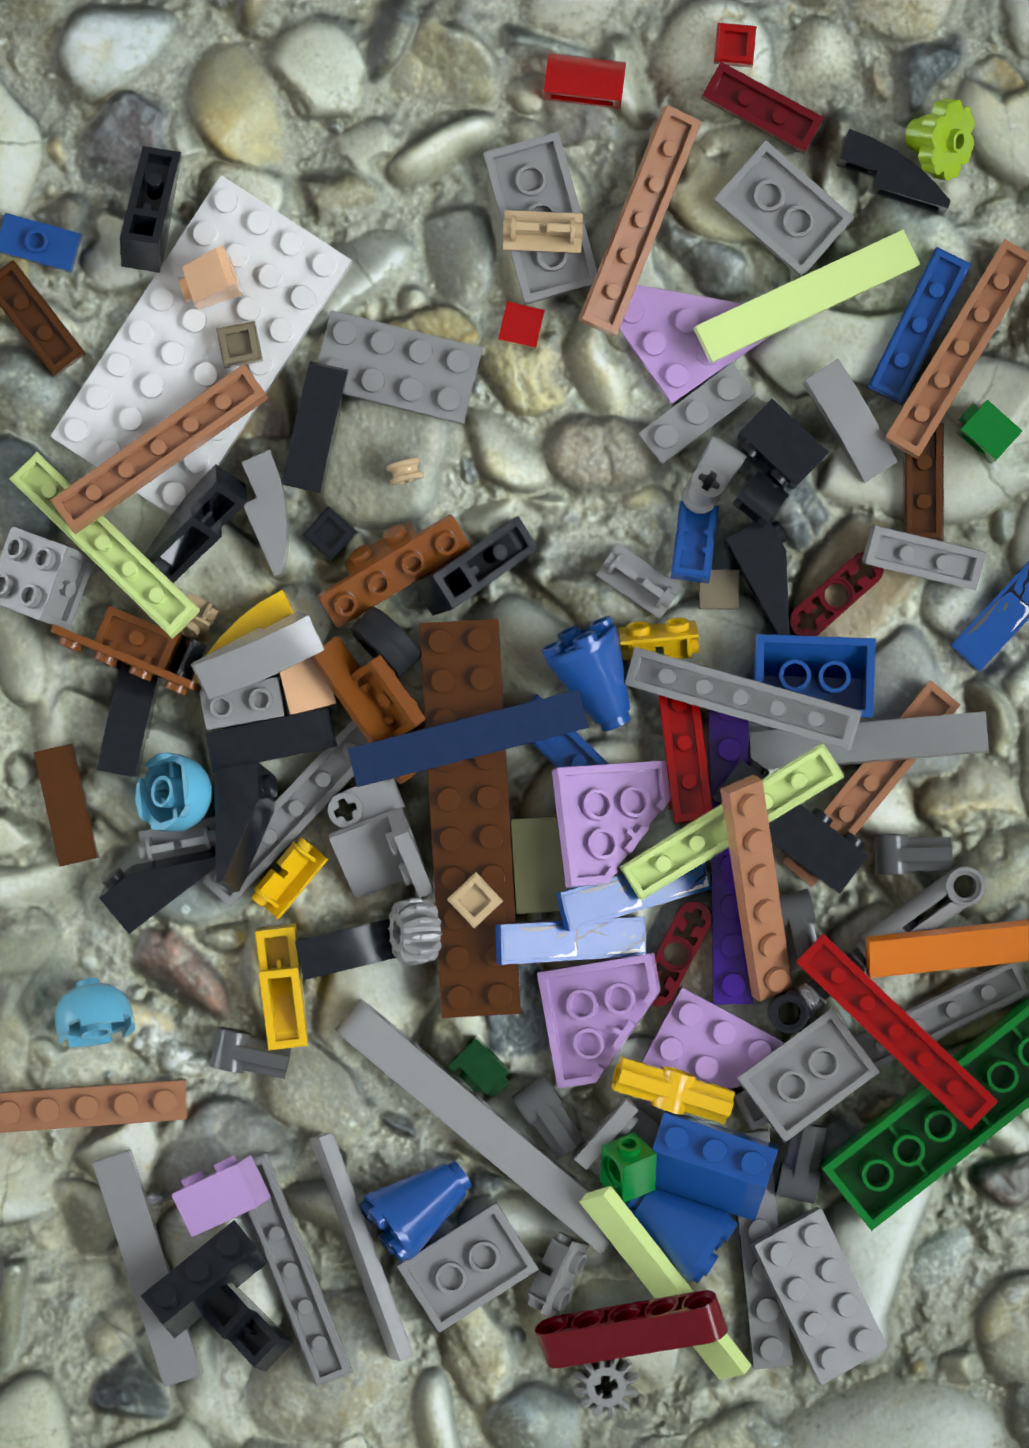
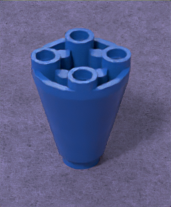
(595, 666)
(415, 1207)
(684, 1230)

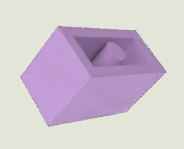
(220, 1195)

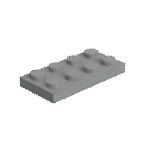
(538, 179)
(402, 366)
(819, 1295)

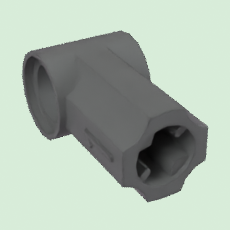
(900, 854)
(798, 924)
(240, 1052)
(544, 1109)
(800, 1171)

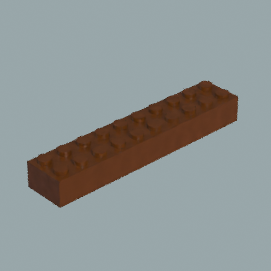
(469, 818)

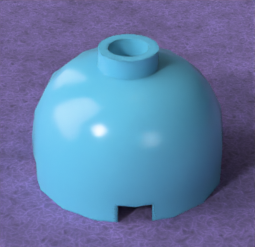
(173, 793)
(93, 1013)

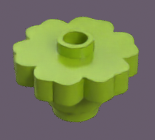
(942, 138)

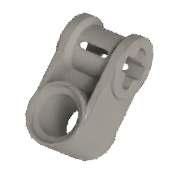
(713, 473)
(370, 802)

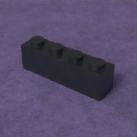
(807, 836)

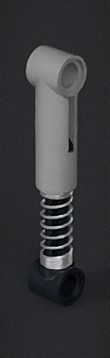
(811, 995)

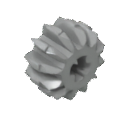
(415, 931)
(606, 1398)

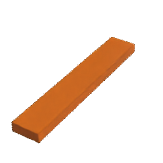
(947, 948)

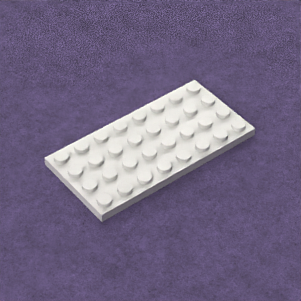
(172, 349)

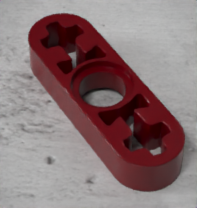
(821, 622)
(697, 931)

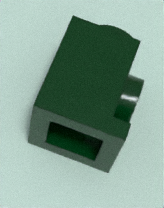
(480, 1067)

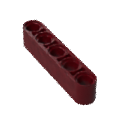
(631, 1329)

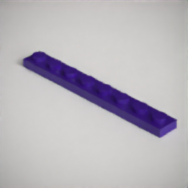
(729, 968)

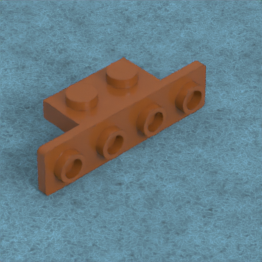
(391, 565)
(135, 643)
(369, 694)

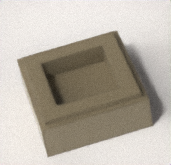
(239, 344)
(721, 591)

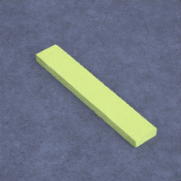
(806, 296)
(110, 551)
(708, 834)
(656, 1271)

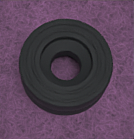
(383, 637)

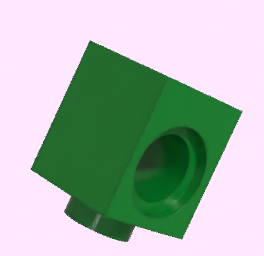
(987, 430)
(628, 1167)

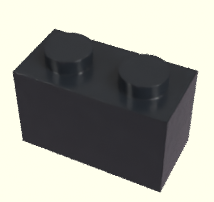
(781, 445)

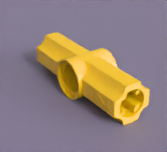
(673, 1090)

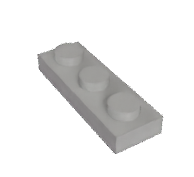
(697, 413)
(923, 557)

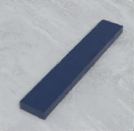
(468, 738)

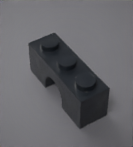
(220, 1261)

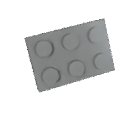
(783, 209)
(808, 1075)
(468, 1267)

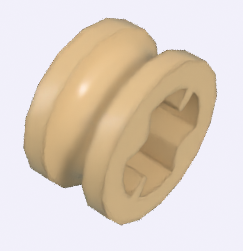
(405, 471)

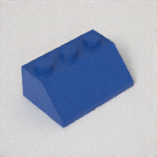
(819, 667)
(712, 1164)

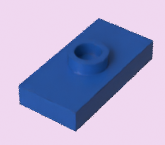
(39, 242)
(694, 545)

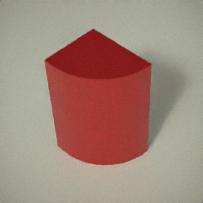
(584, 80)

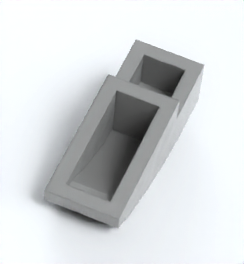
(850, 420)
(269, 510)
(257, 655)

